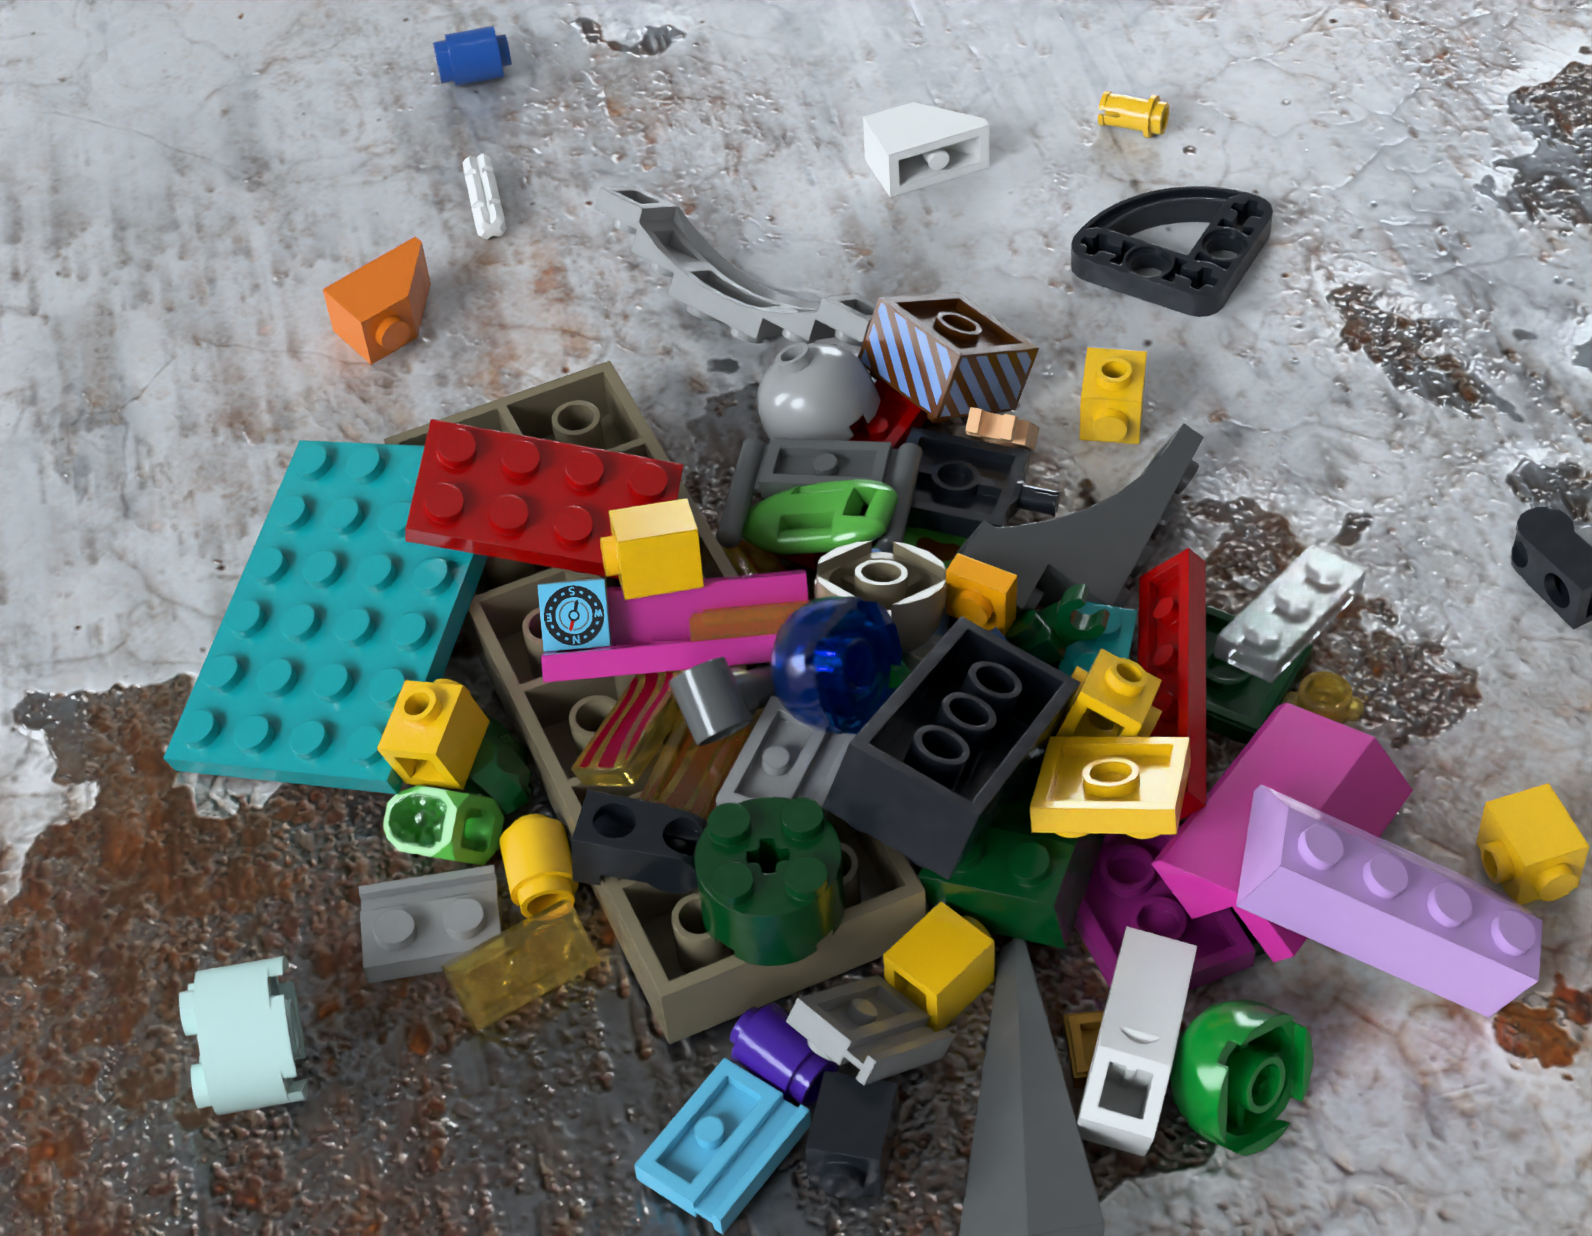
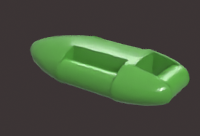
(820, 516)

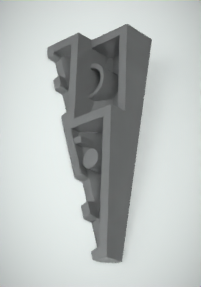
(1026, 1147)

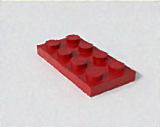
(528, 495)

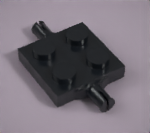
(972, 482)

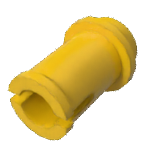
(1134, 113)

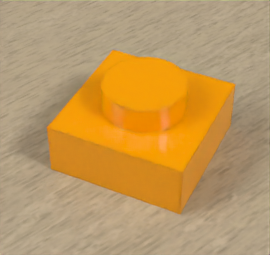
(981, 593)

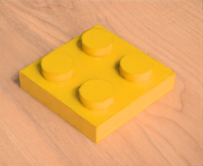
(1111, 786)

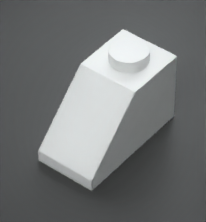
(924, 146)

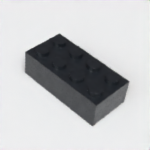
(950, 747)

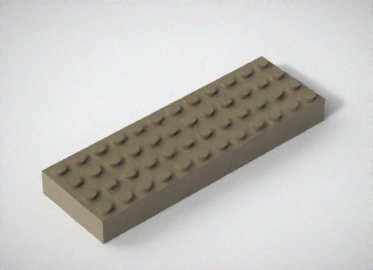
(663, 934)

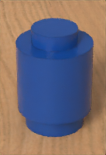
(472, 56)

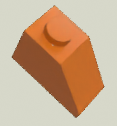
(381, 302)

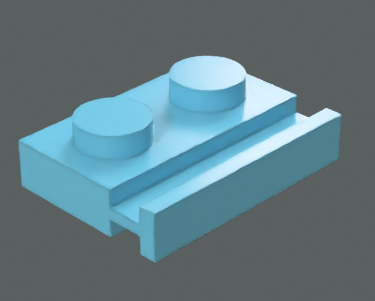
(722, 1145)

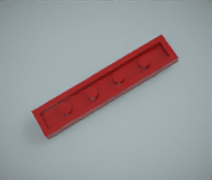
(1175, 651)

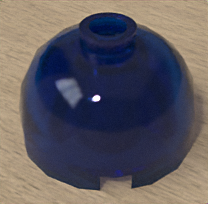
(835, 662)

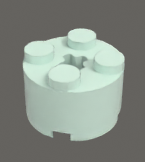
(245, 1036)

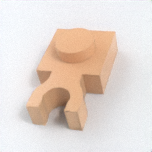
(1001, 429)

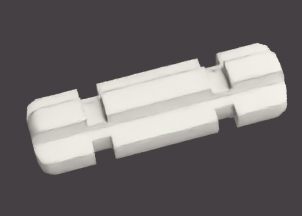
(484, 196)

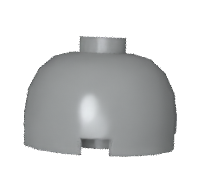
(815, 393)

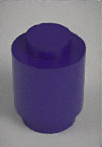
(778, 1054)

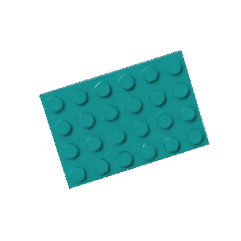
(326, 627)

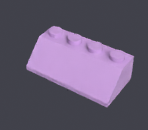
(1386, 905)

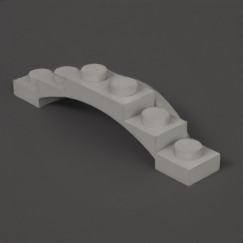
(716, 287)

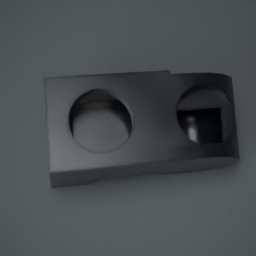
(1555, 563)
(635, 842)

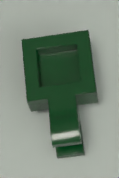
(1052, 629)

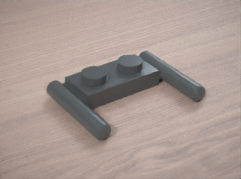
(808, 462)

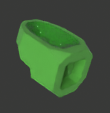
(444, 824)

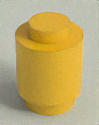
(537, 863)

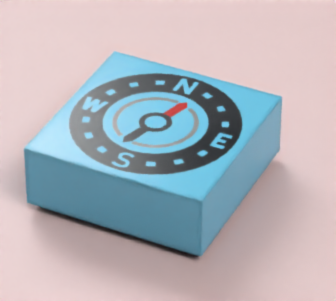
(574, 614)

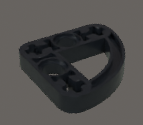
(1201, 279)

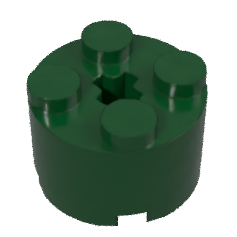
(770, 878)

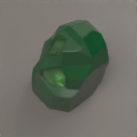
(501, 769)

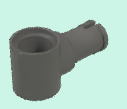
(720, 698)

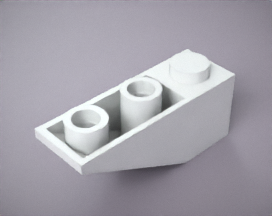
(1136, 1042)

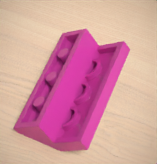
(655, 630)
(1303, 759)

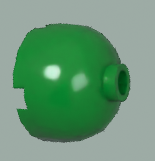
(1238, 1073)

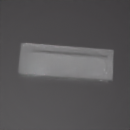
(1290, 613)

